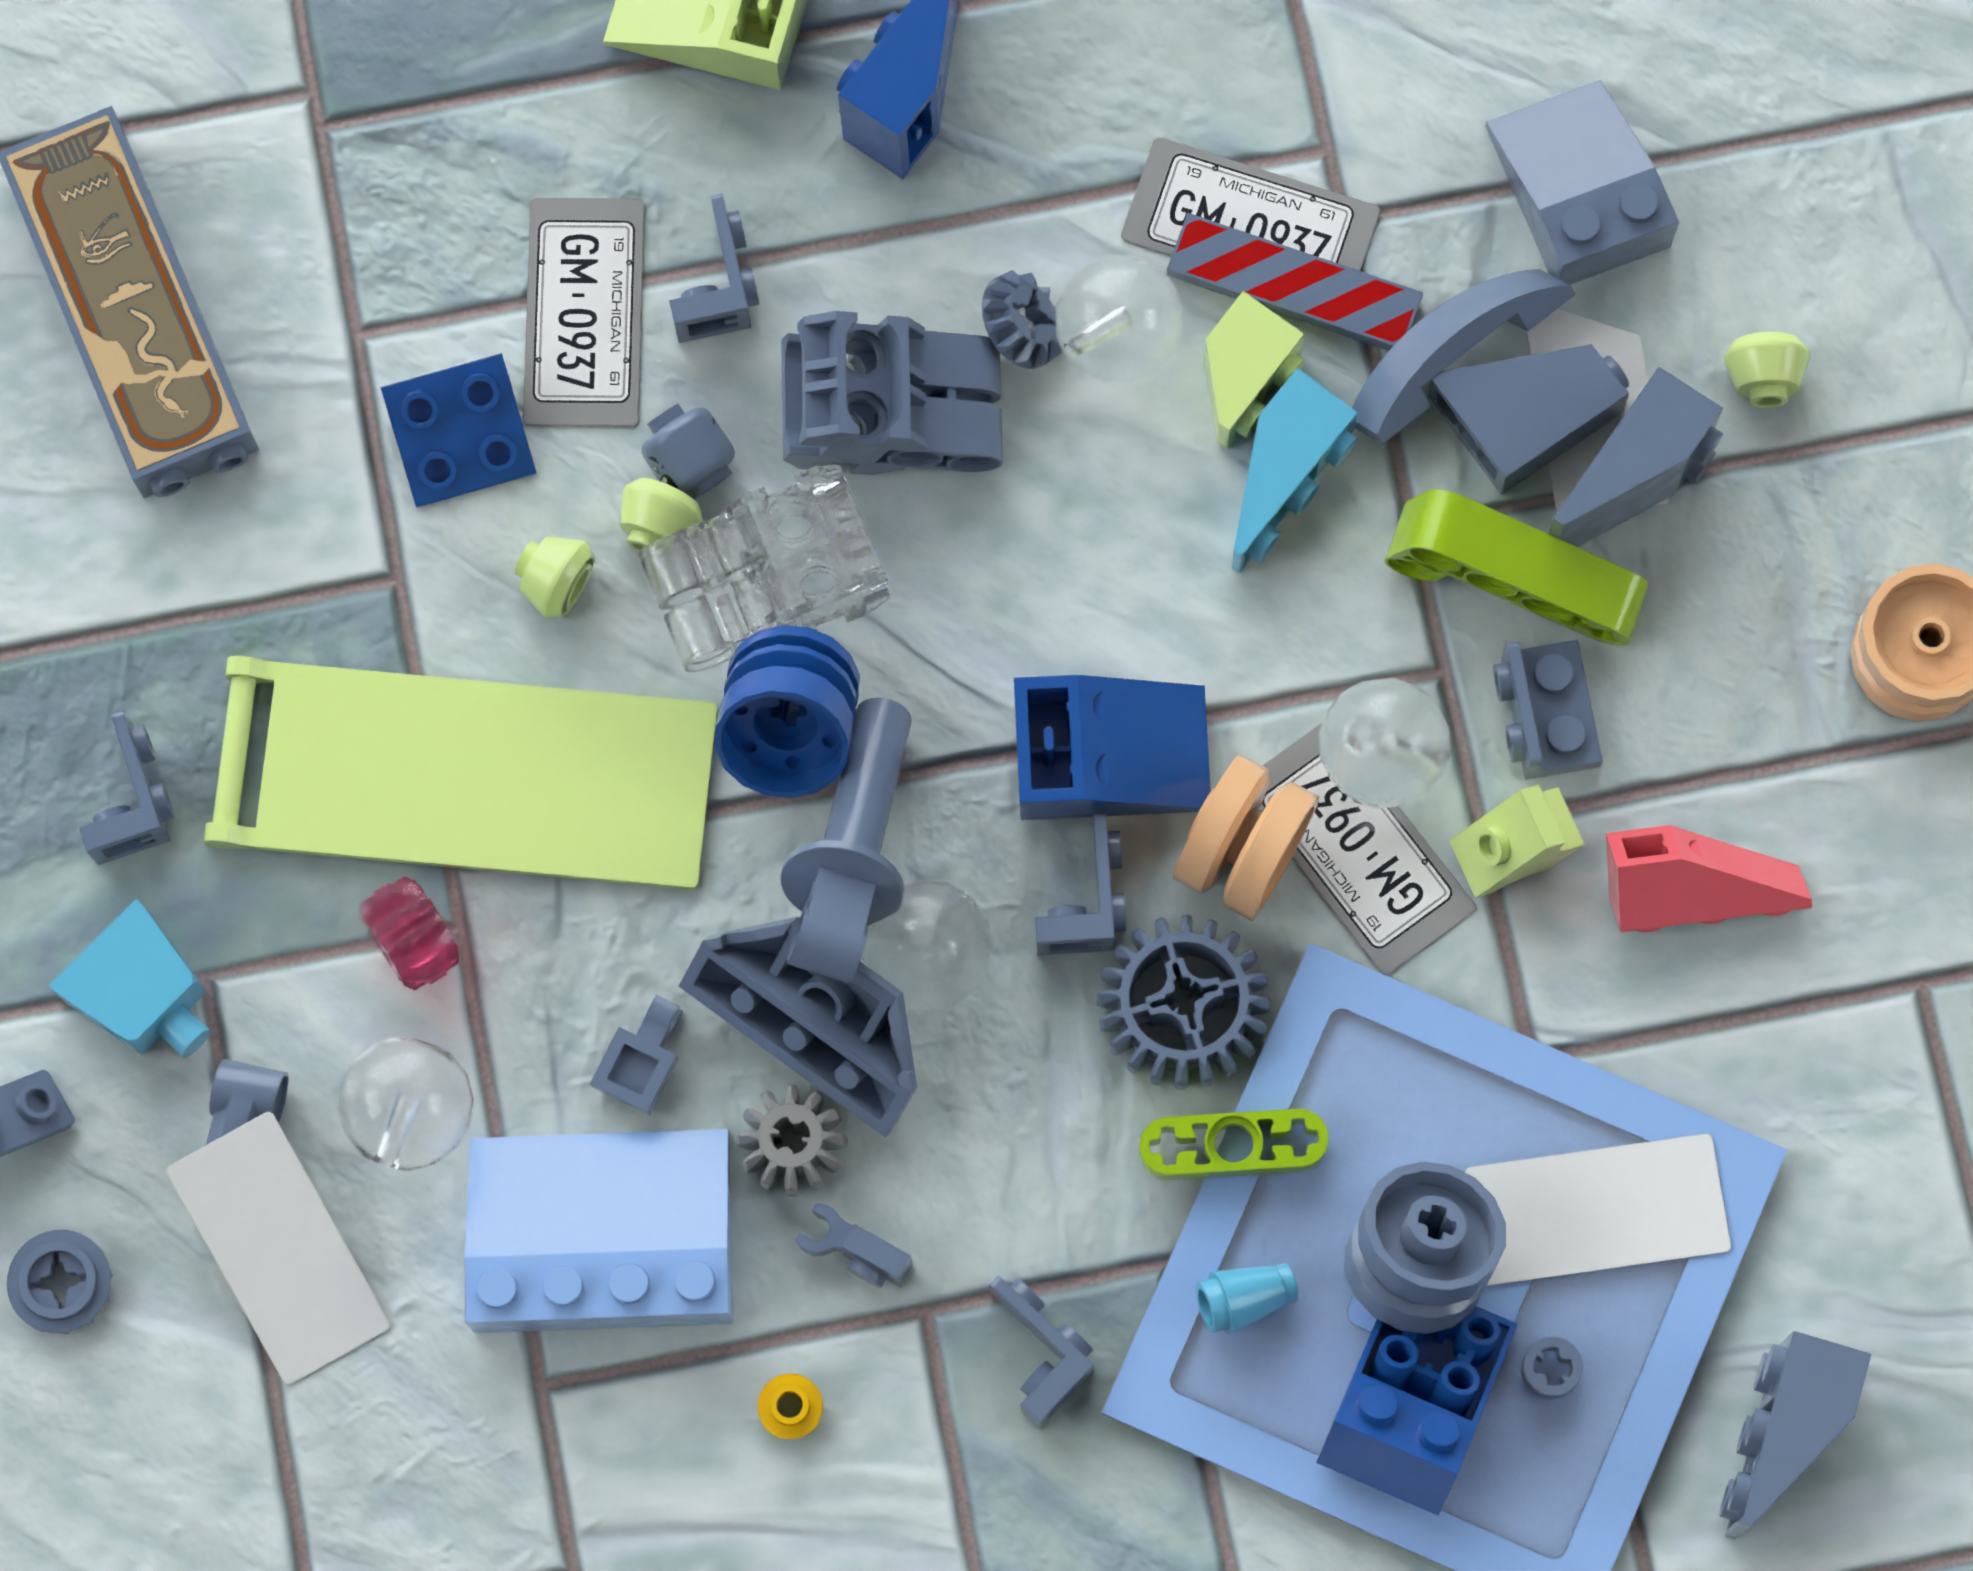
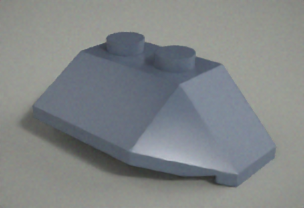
(830, 1032)

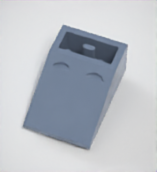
(1806, 1403)

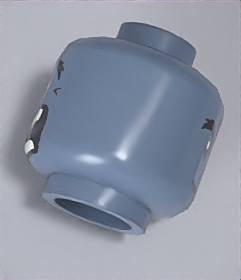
(688, 450)

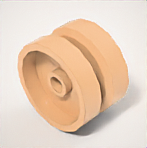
(1893, 662)
(1239, 834)

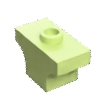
(1516, 840)

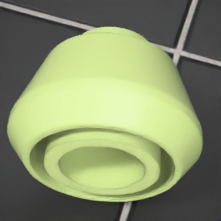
(1767, 367)
(655, 511)
(554, 573)

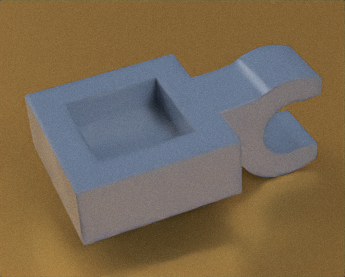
(637, 1064)
(870, 1255)

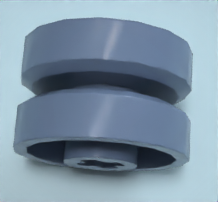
(1424, 1247)

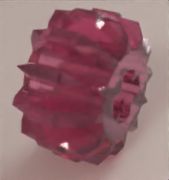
(409, 933)

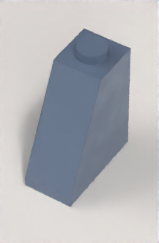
(1529, 407)

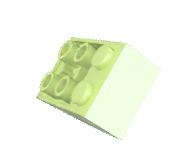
(718, 36)

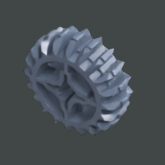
(1156, 1007)

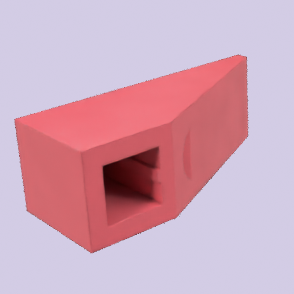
(1685, 878)

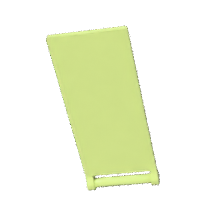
(469, 774)

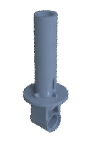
(844, 878)

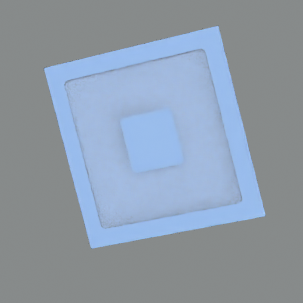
(1434, 1084)

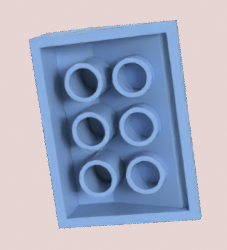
(599, 1231)

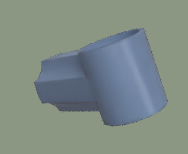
(244, 1093)

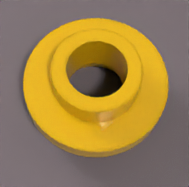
(797, 1426)

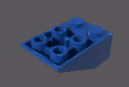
(898, 92)
(1109, 746)
(1417, 1407)

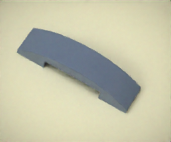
(1393, 390)

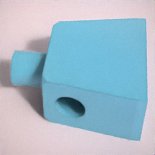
(136, 986)

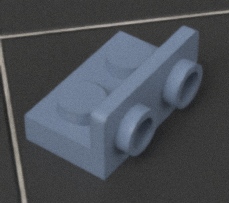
(1549, 709)

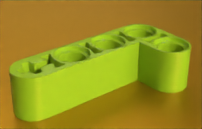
(1516, 562)

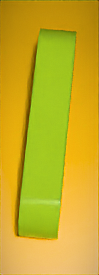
(1184, 1133)

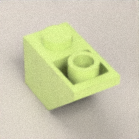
(1245, 361)

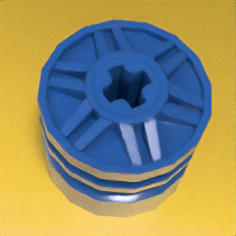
(787, 711)

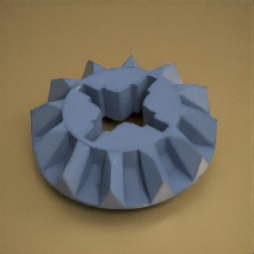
(1010, 329)
(36, 1264)

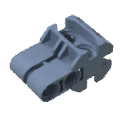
(915, 391)

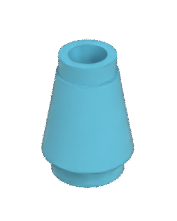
(1244, 1295)

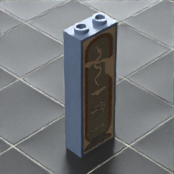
(128, 304)

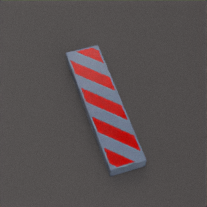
(1293, 282)

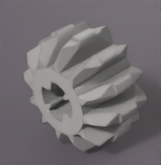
(801, 1120)

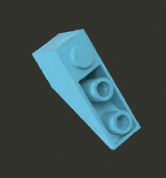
(1292, 445)

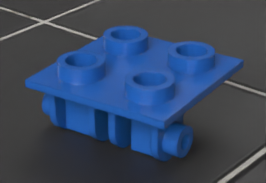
(458, 430)

